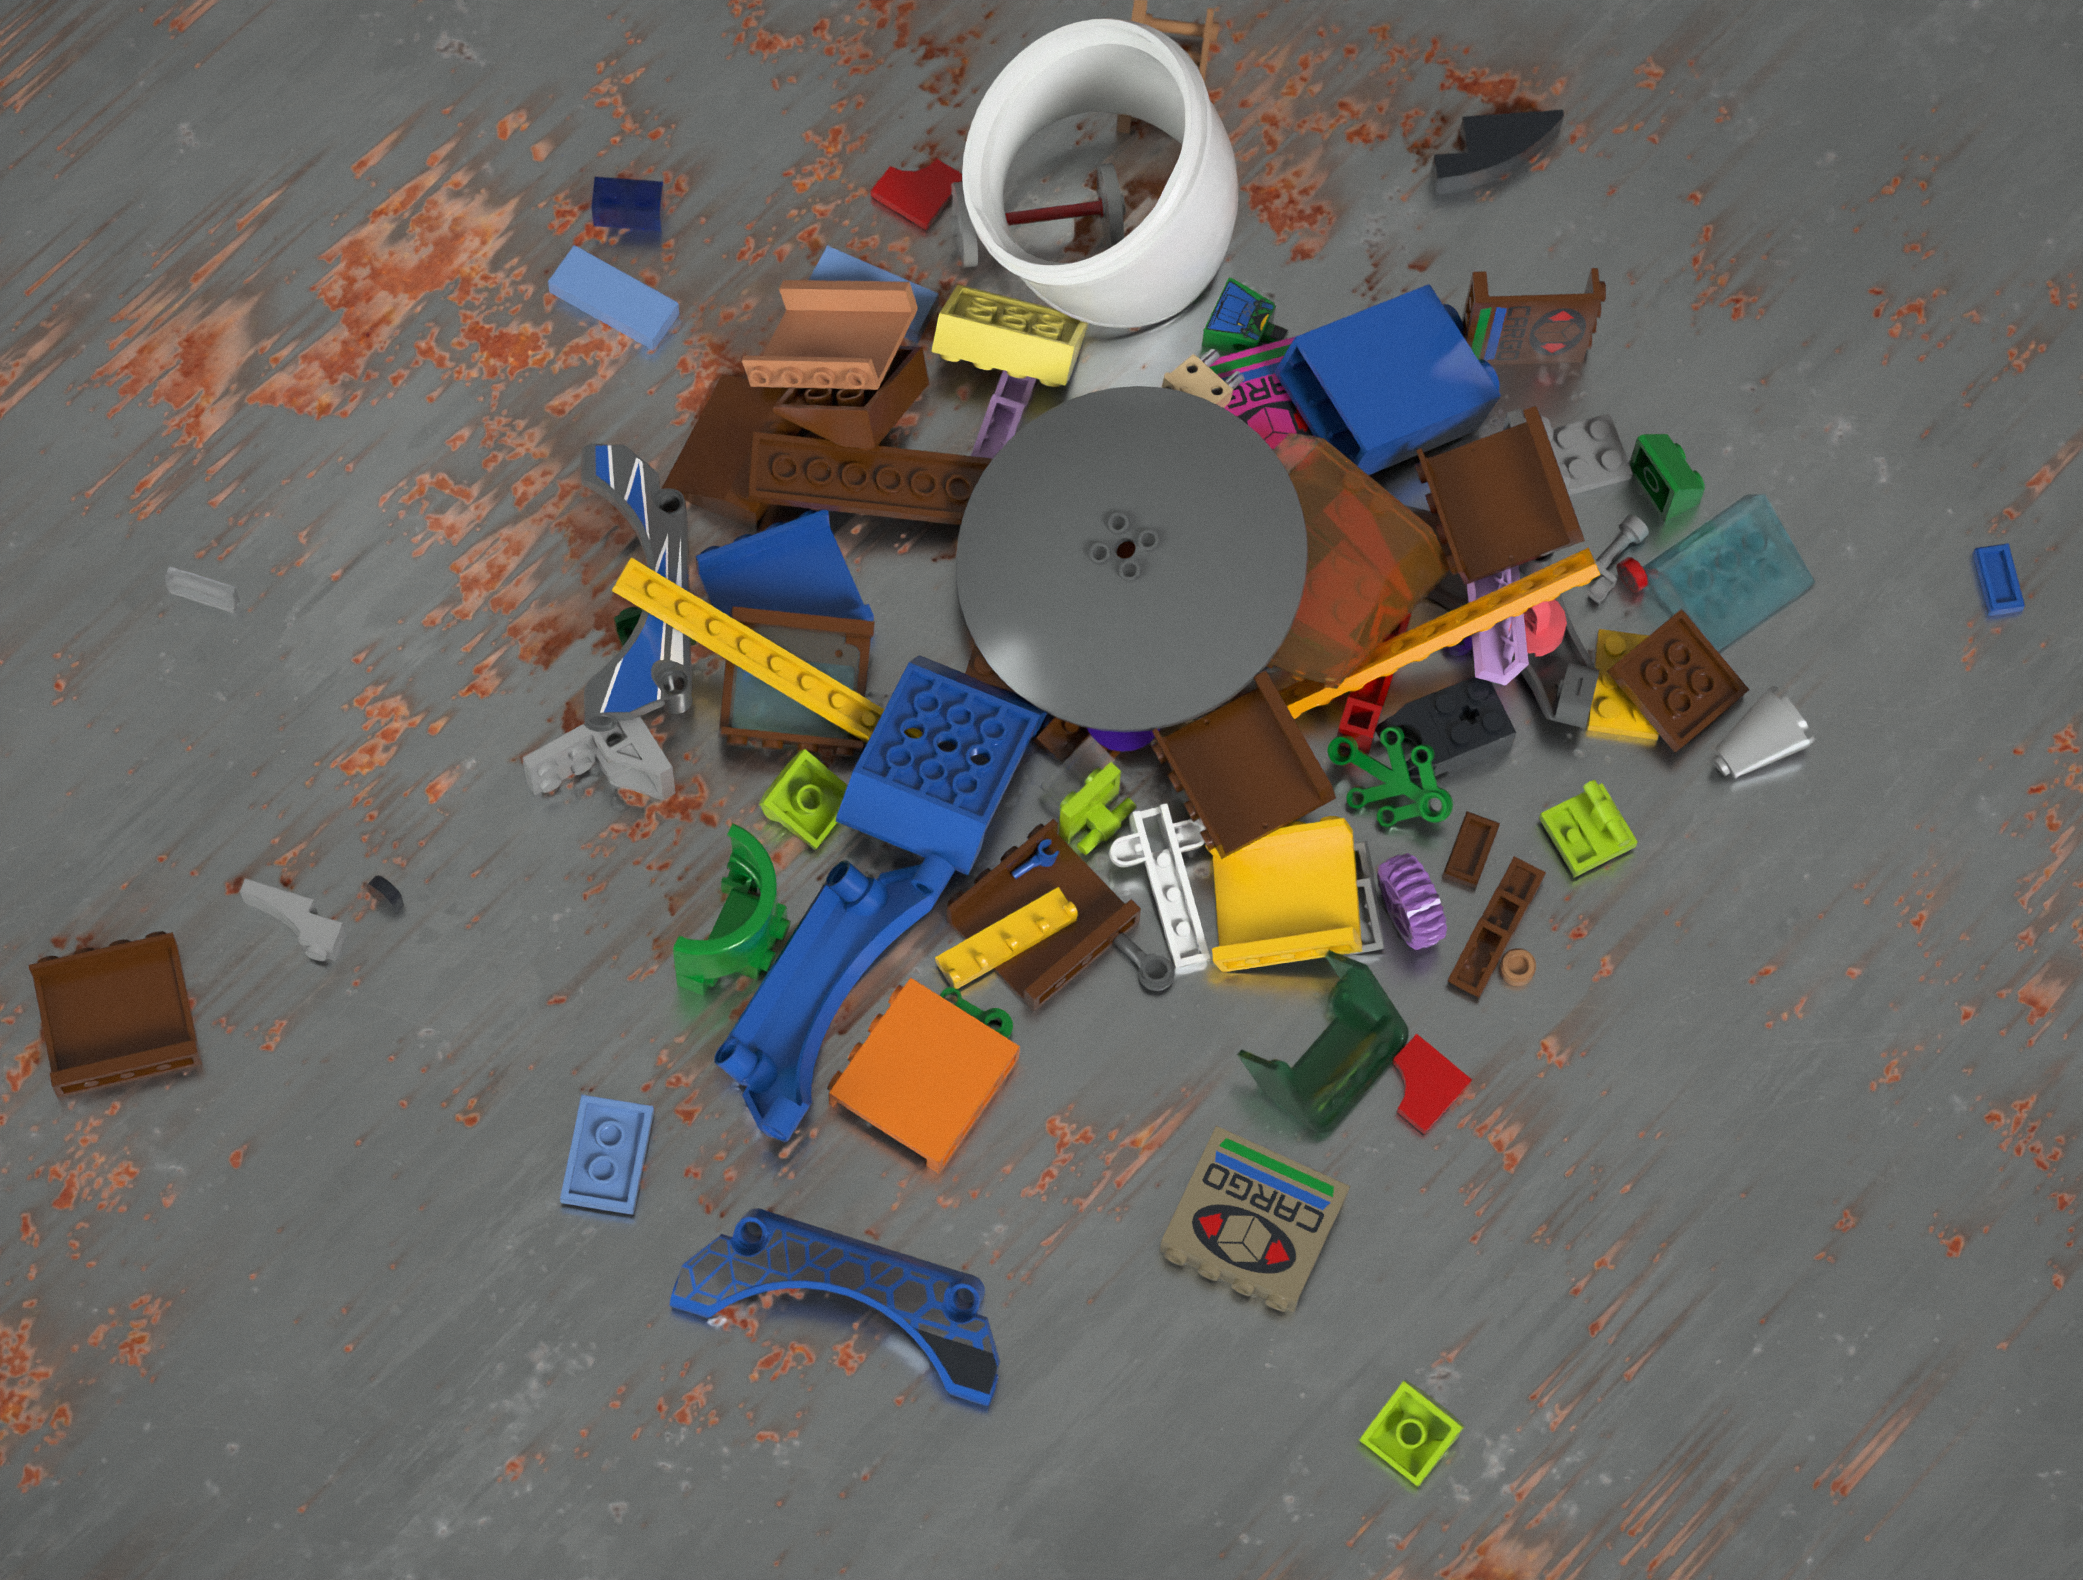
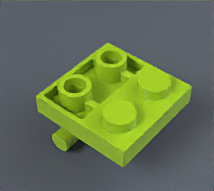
(1090, 809)
(1588, 829)

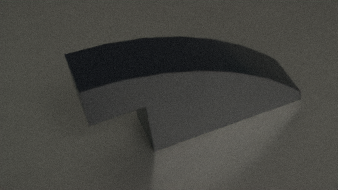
(1494, 148)

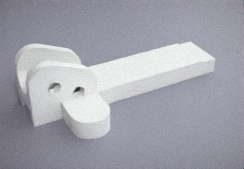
(1168, 880)

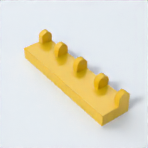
(1006, 938)

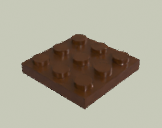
(1678, 680)

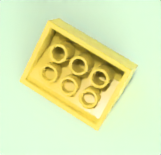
(1008, 336)

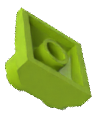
(805, 798)
(1412, 1432)

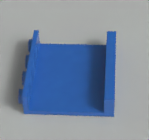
(783, 570)

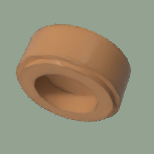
(1517, 967)

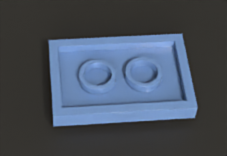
(607, 1154)

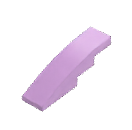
(1004, 414)

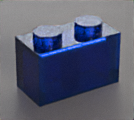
(628, 203)

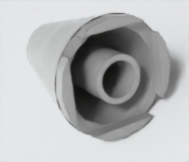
(1762, 736)

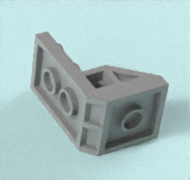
(1585, 451)
(625, 755)

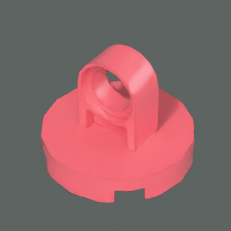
(1544, 627)

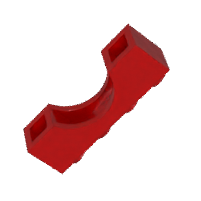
(1366, 705)

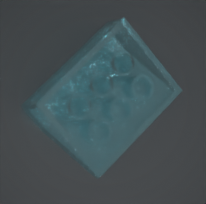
(1730, 571)

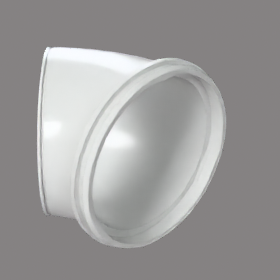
(1121, 71)

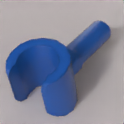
(1039, 858)

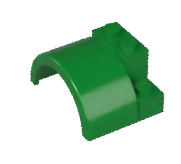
(746, 925)

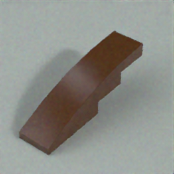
(1496, 927)

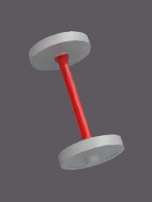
(1109, 207)

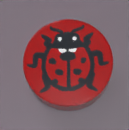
(1632, 574)

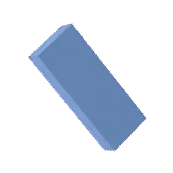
(842, 267)
(613, 297)

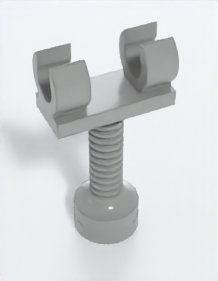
(1632, 531)

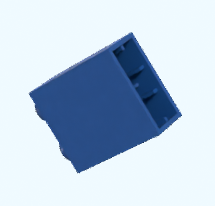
(1389, 380)

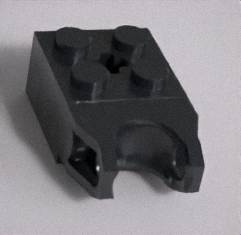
(1444, 724)

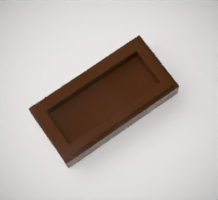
(1471, 850)

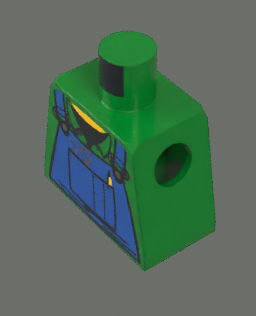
(1241, 320)

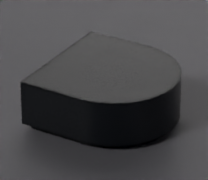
(385, 893)

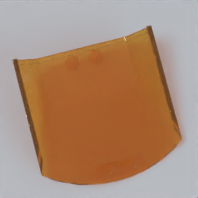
(1364, 566)

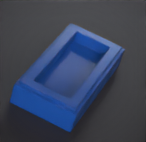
(1998, 579)

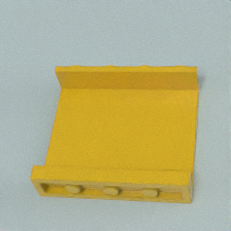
(1288, 897)

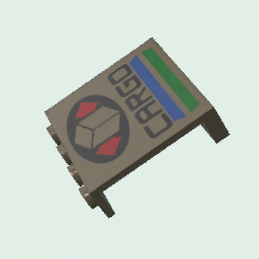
(1253, 1219)

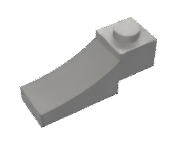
(1370, 922)
(317, 935)

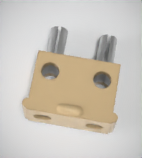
(1199, 380)

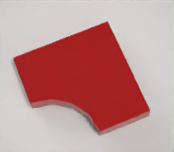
(917, 193)
(1429, 1082)

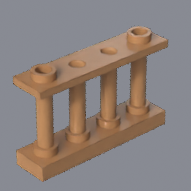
(1208, 31)

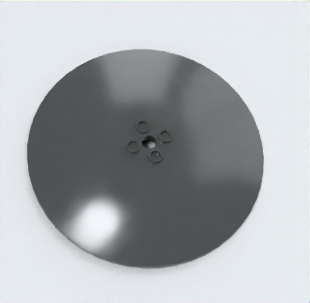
(1146, 633)

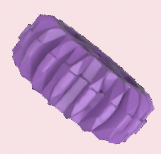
(1411, 901)

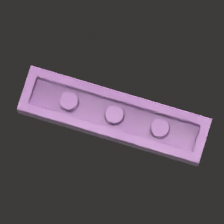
(1496, 646)

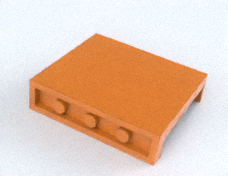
(924, 1072)

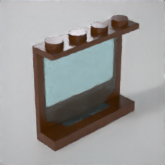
(765, 715)

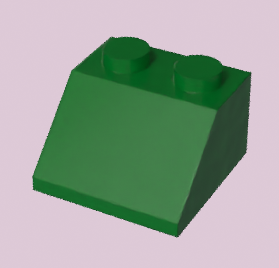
(1665, 475)

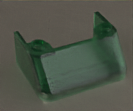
(1343, 1058)

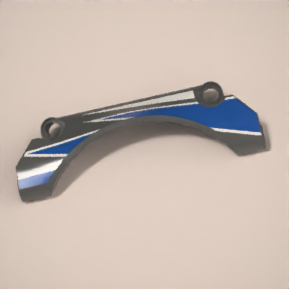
(655, 654)

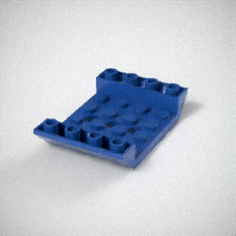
(930, 797)

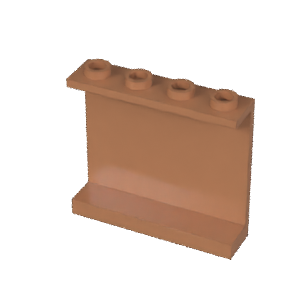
(834, 335)

